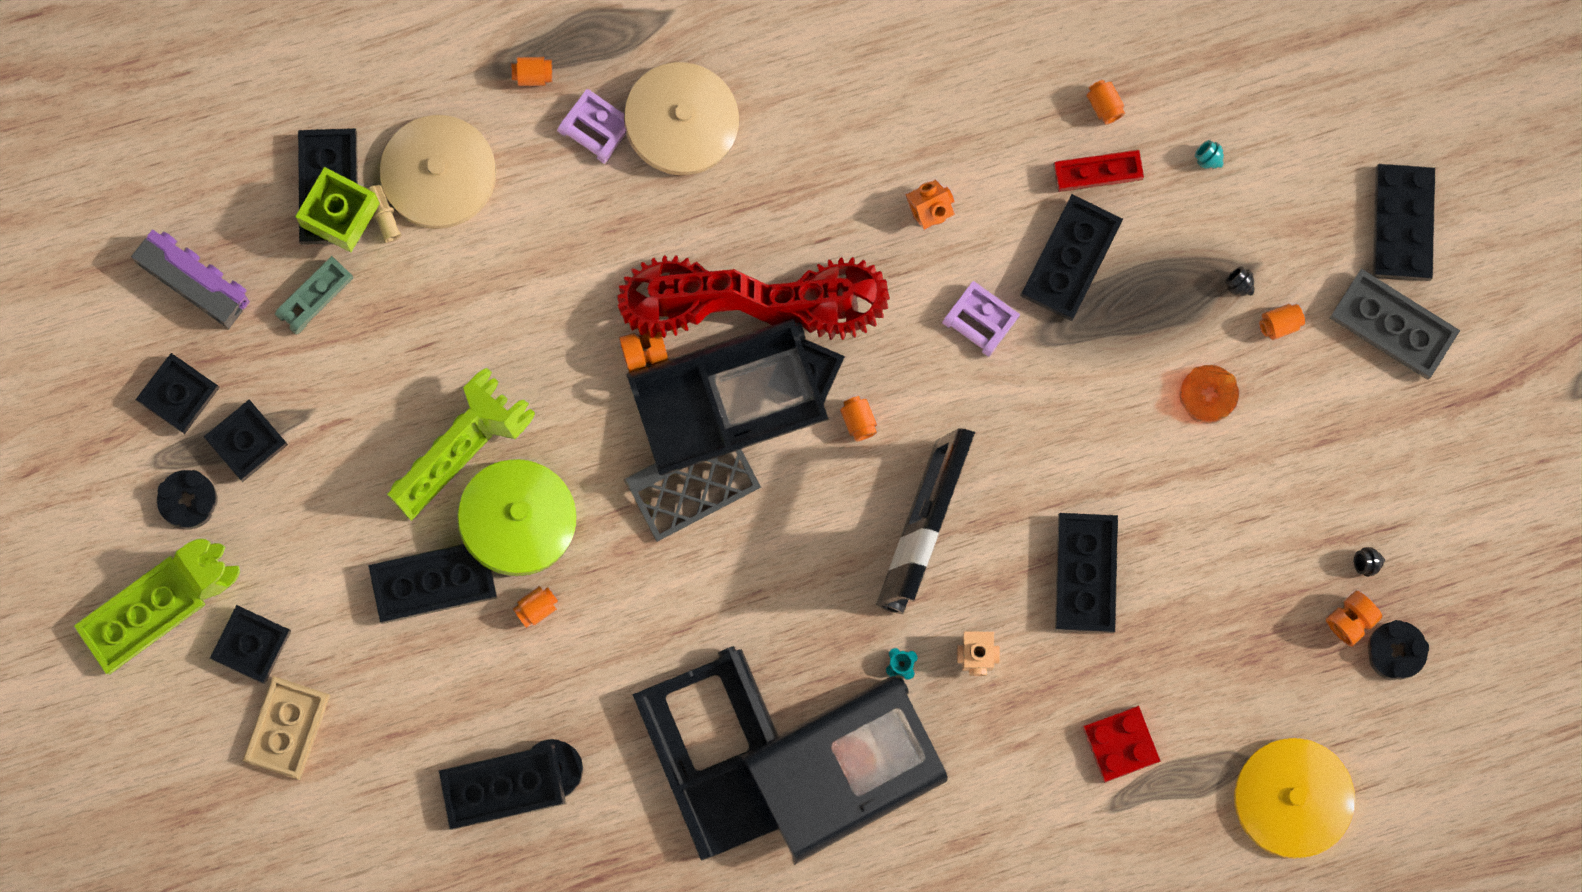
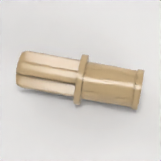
(385, 217)

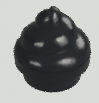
(1241, 282)
(1368, 561)

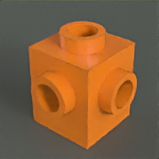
(930, 204)

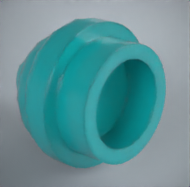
(1210, 155)

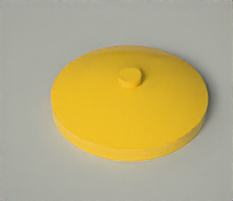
(1294, 798)

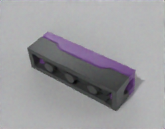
(191, 278)

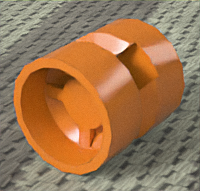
(635, 357)
(1361, 611)

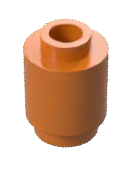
(532, 71)
(1106, 101)
(1282, 321)
(859, 418)
(535, 606)

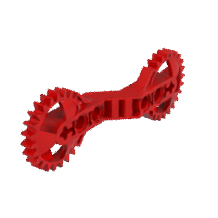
(694, 292)

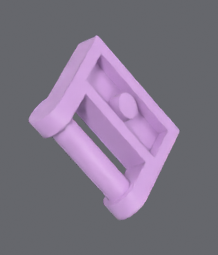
(601, 118)
(987, 311)

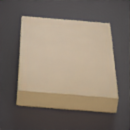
(286, 728)

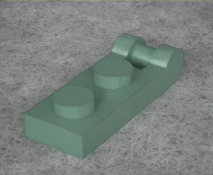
(314, 294)

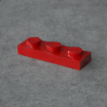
(1098, 170)

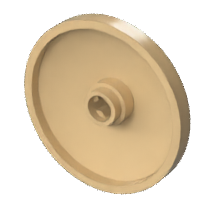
(681, 118)
(437, 171)

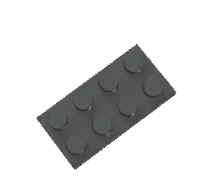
(1395, 324)

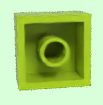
(337, 209)

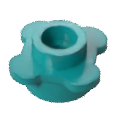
(908, 658)

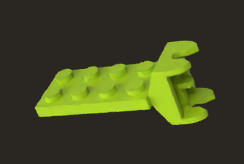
(460, 443)
(156, 603)

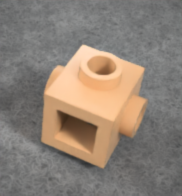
(983, 643)

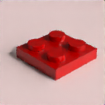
(1121, 744)

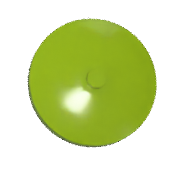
(516, 517)

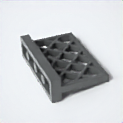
(650, 475)

